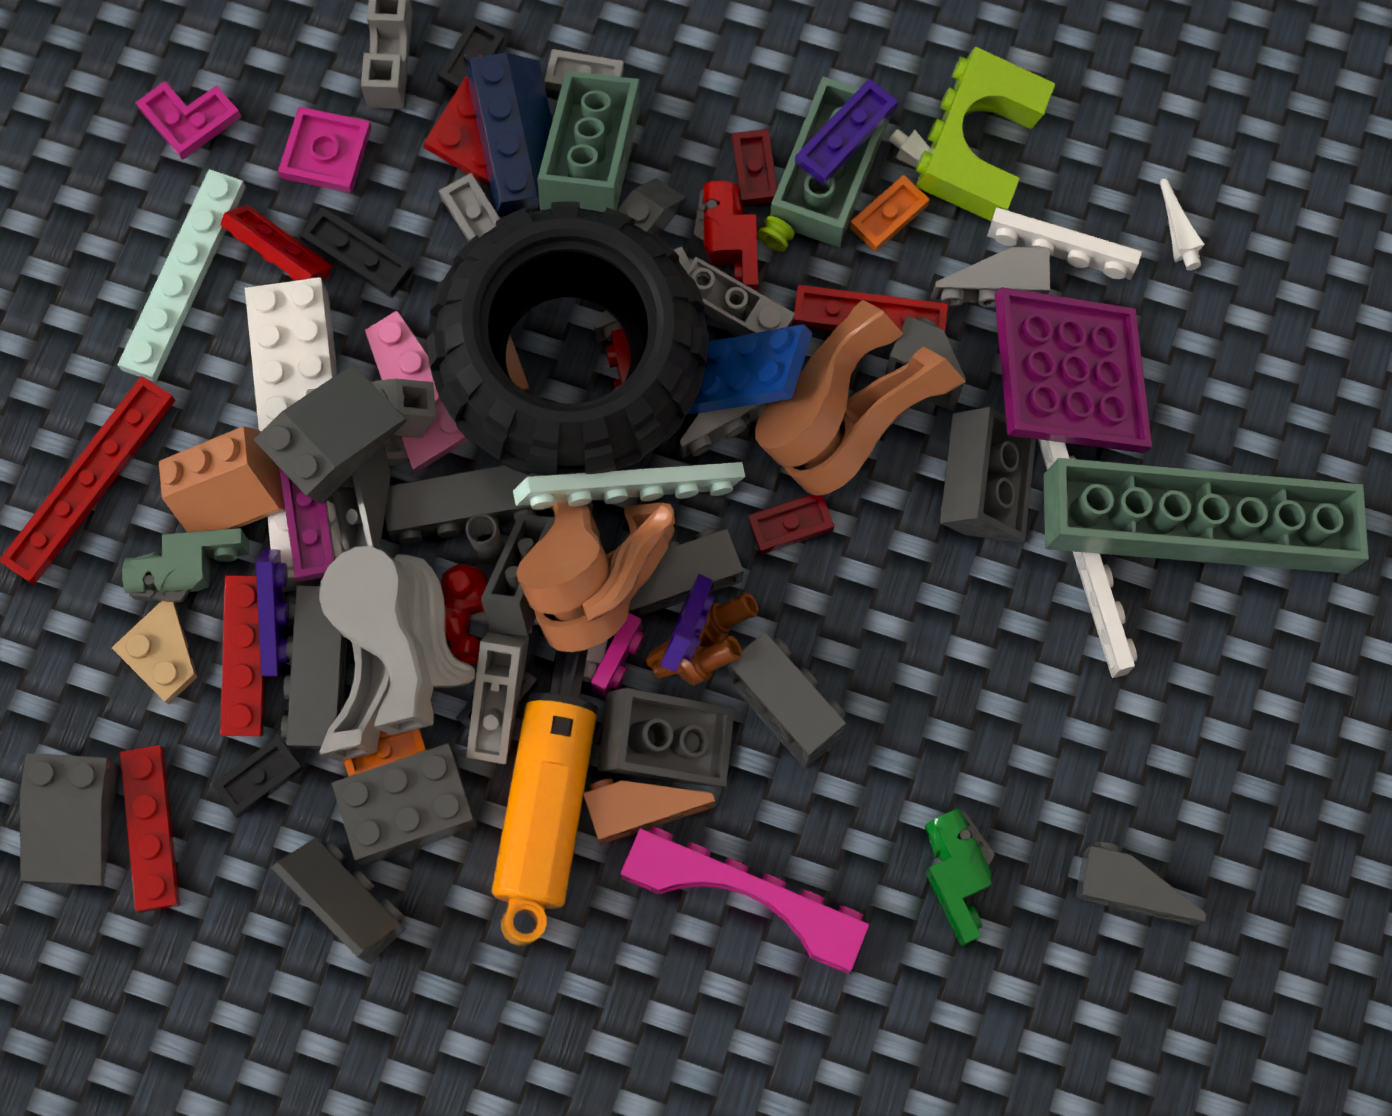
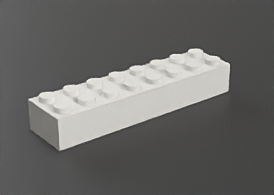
(290, 355)

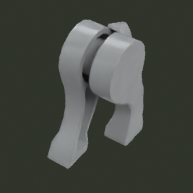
(399, 646)

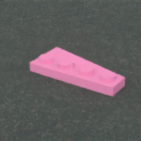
(402, 357)

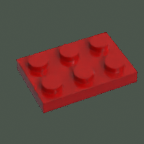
(457, 136)

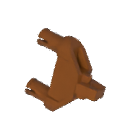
(712, 649)

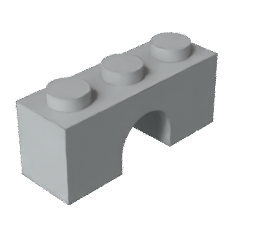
(387, 63)

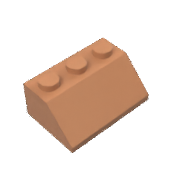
(222, 483)

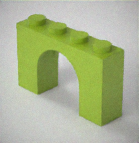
(950, 166)

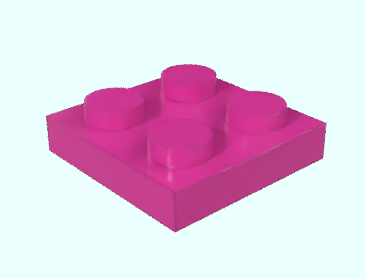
(325, 149)

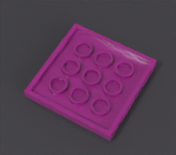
(1072, 371)

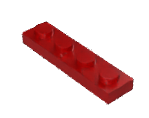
(829, 307)
(241, 664)
(149, 829)

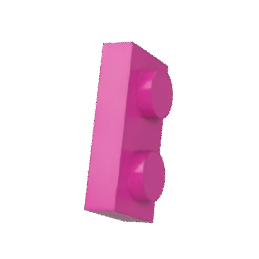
(611, 670)

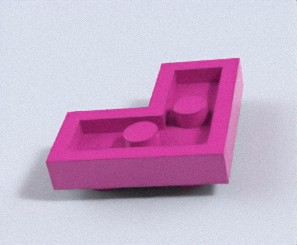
(188, 126)

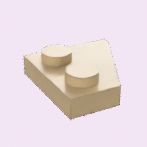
(159, 652)

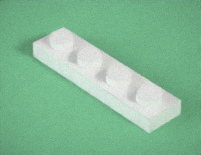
(1075, 247)

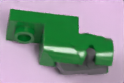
(961, 872)

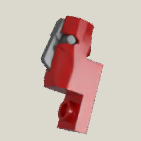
(727, 232)

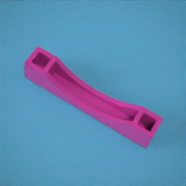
(665, 866)

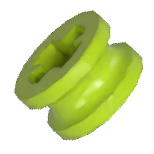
(775, 233)

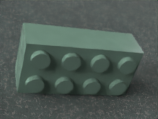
(589, 141)
(826, 209)

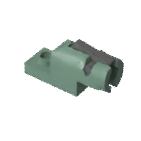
(183, 564)

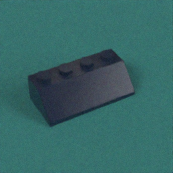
(511, 125)

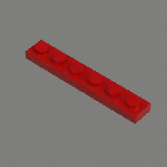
(87, 480)

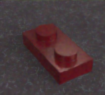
(754, 167)
(790, 523)

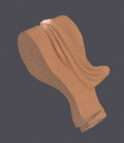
(825, 434)
(578, 588)

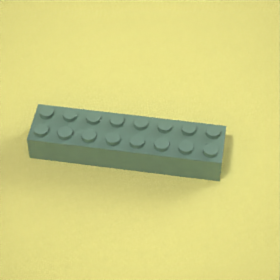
(1204, 516)

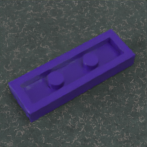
(846, 131)
(272, 611)
(689, 624)

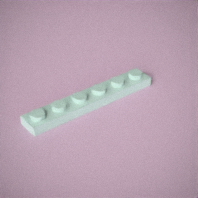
(181, 276)
(618, 486)

